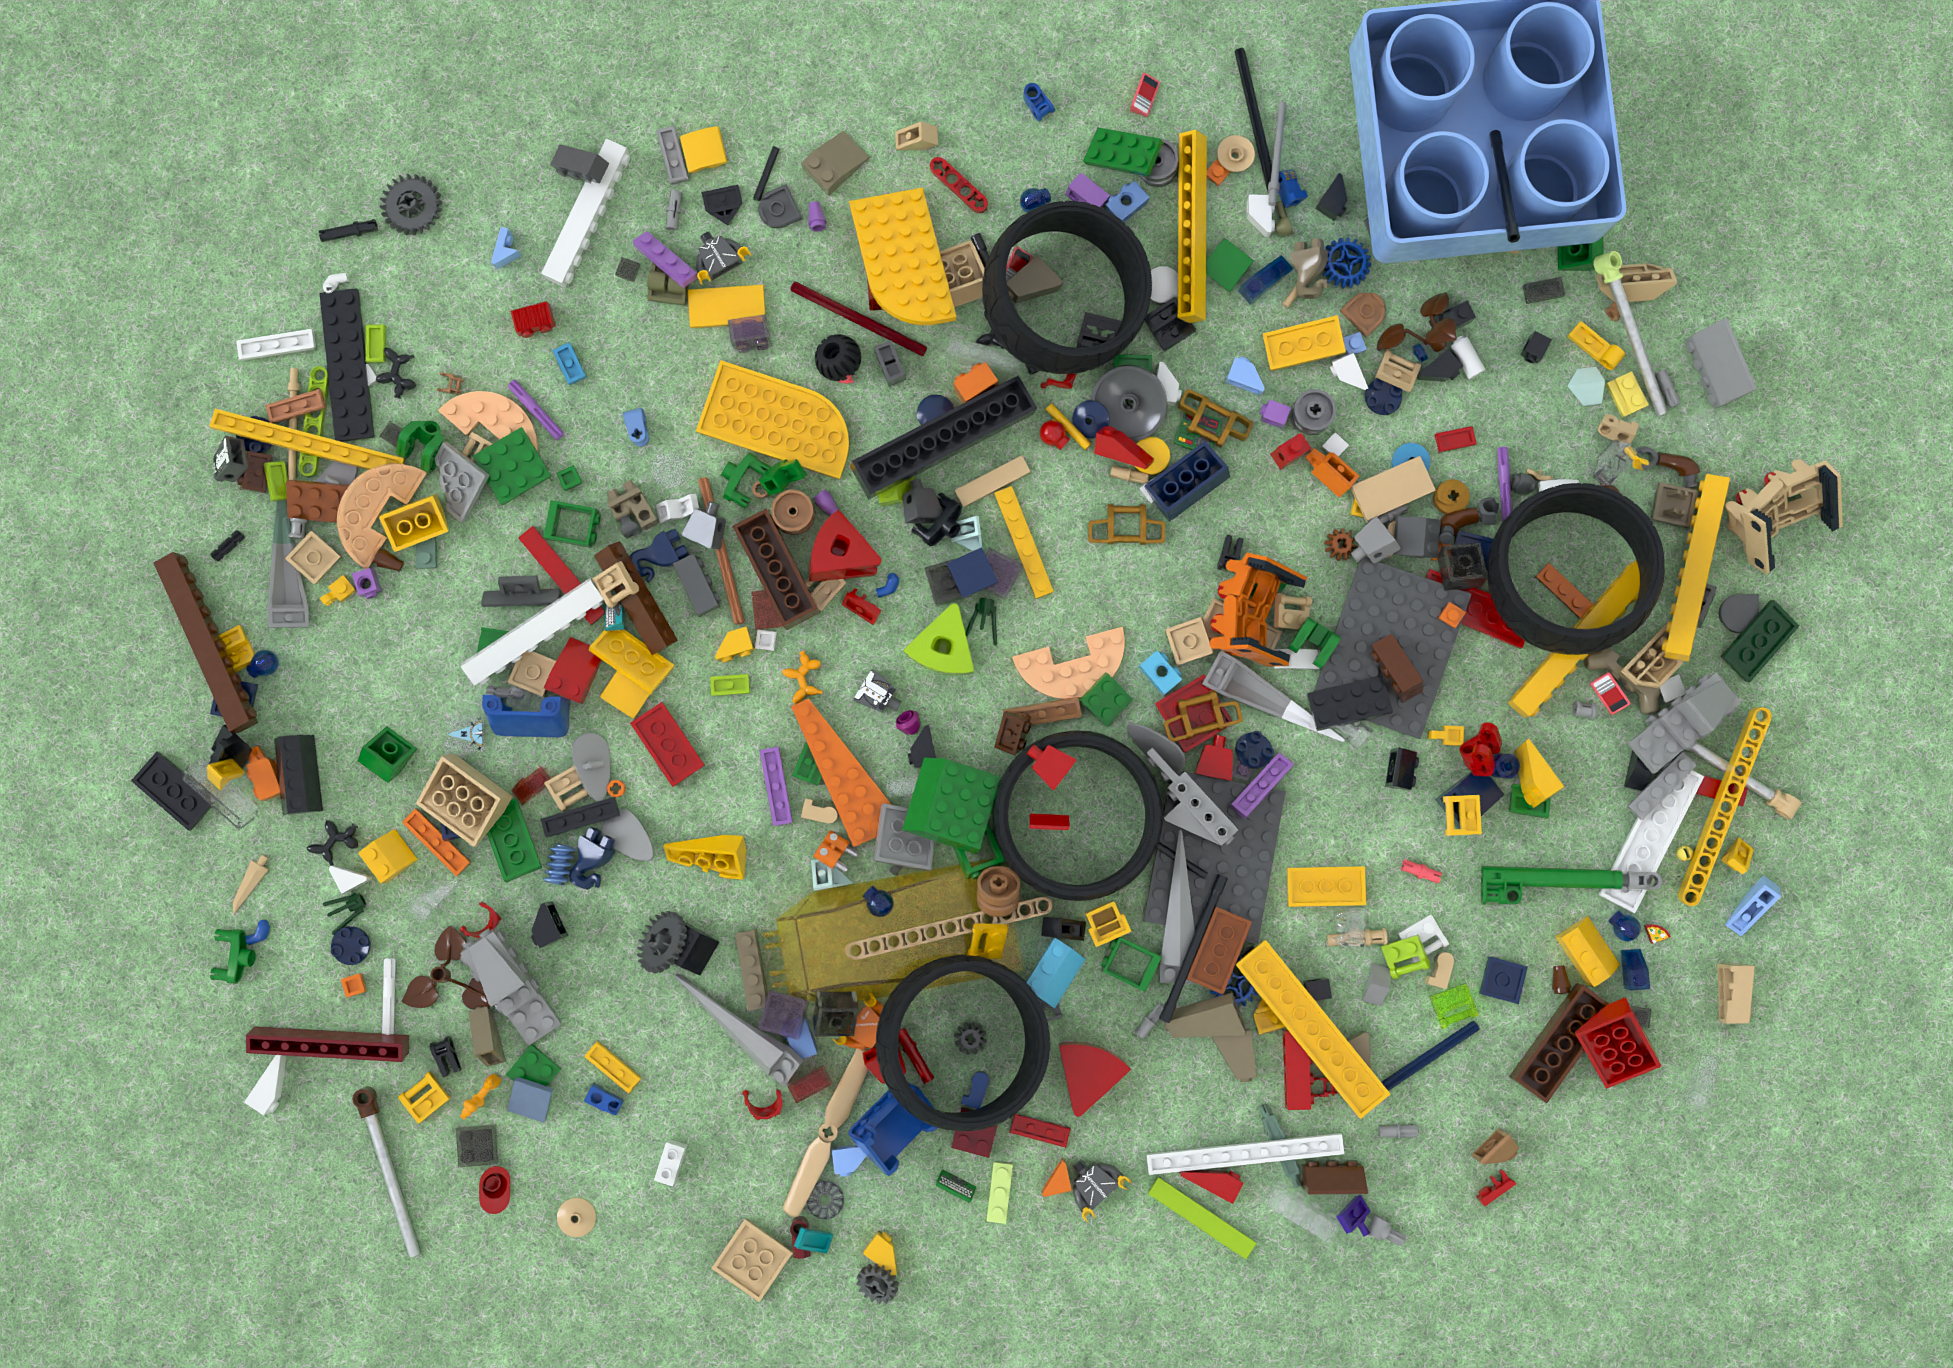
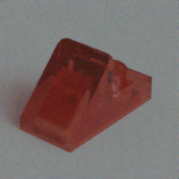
(531, 785)

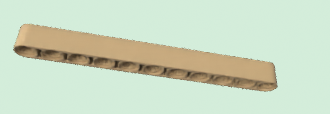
(940, 932)

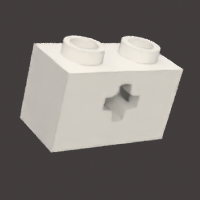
(670, 1162)

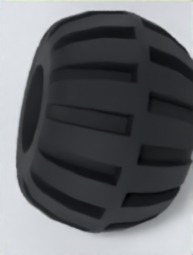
(837, 357)

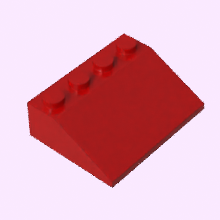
(1617, 1044)

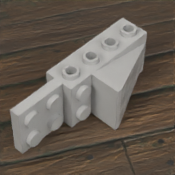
(1685, 721)
(1192, 815)
(509, 984)

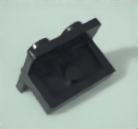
(230, 746)

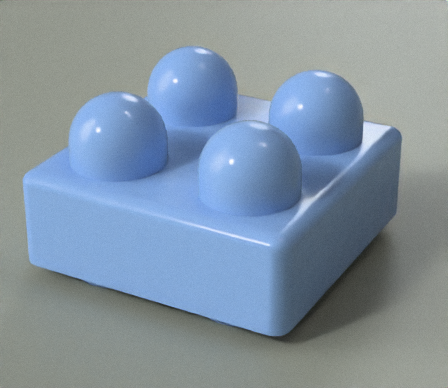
(1448, 75)

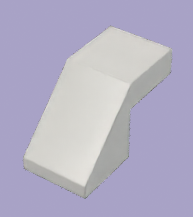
(677, 508)
(1301, 660)

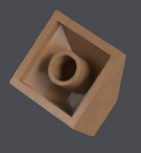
(1496, 1149)

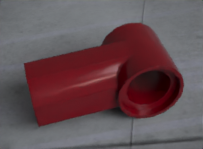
(799, 1253)

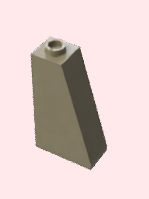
(1208, 1019)

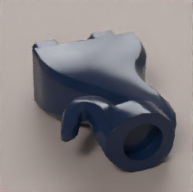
(659, 553)
(592, 855)

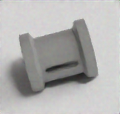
(298, 528)
(1584, 709)

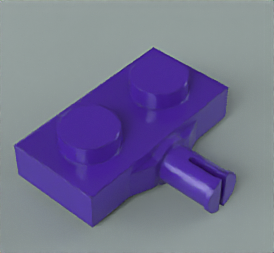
(1354, 1216)

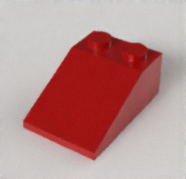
(573, 671)

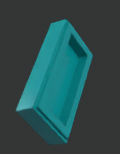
(813, 1240)

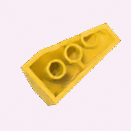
(717, 853)

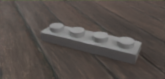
(1661, 785)

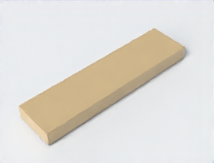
(992, 481)

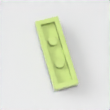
(999, 1192)

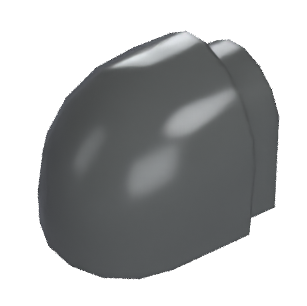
(1523, 483)

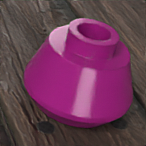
(908, 722)

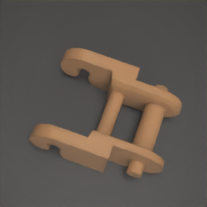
(452, 377)

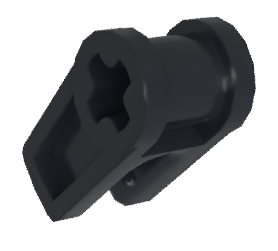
(1225, 556)
(449, 1051)

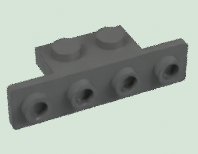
(519, 592)

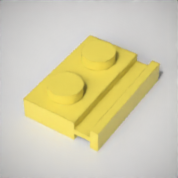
(1627, 394)

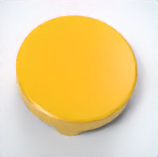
(1159, 451)

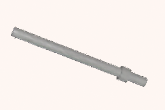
(1274, 185)

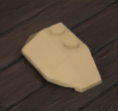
(1641, 281)
(1649, 665)

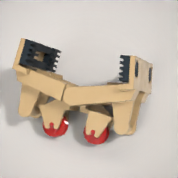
(1767, 512)

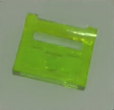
(1453, 999)

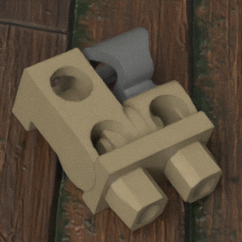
(631, 503)

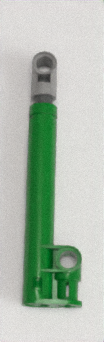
(1502, 879)

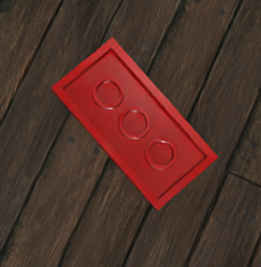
(667, 744)

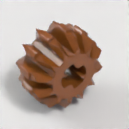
(1340, 552)

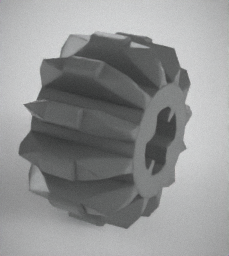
(964, 1041)

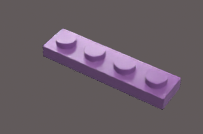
(665, 259)
(1261, 785)
(776, 786)

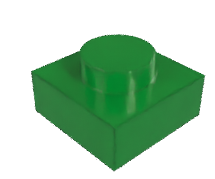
(569, 478)

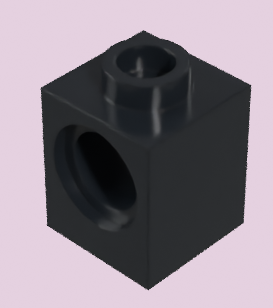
(1535, 347)
(1318, 988)

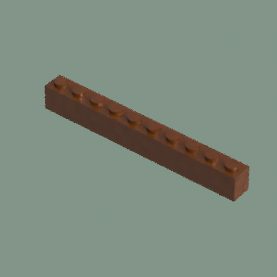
(206, 643)

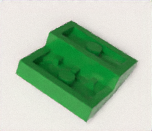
(1227, 264)

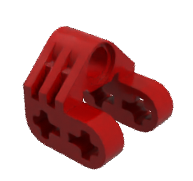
(1479, 750)

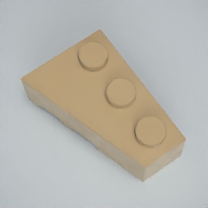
(1735, 992)

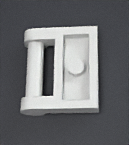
(1426, 929)

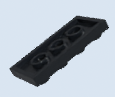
(1349, 703)
(165, 786)

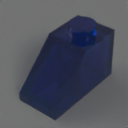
(1634, 970)

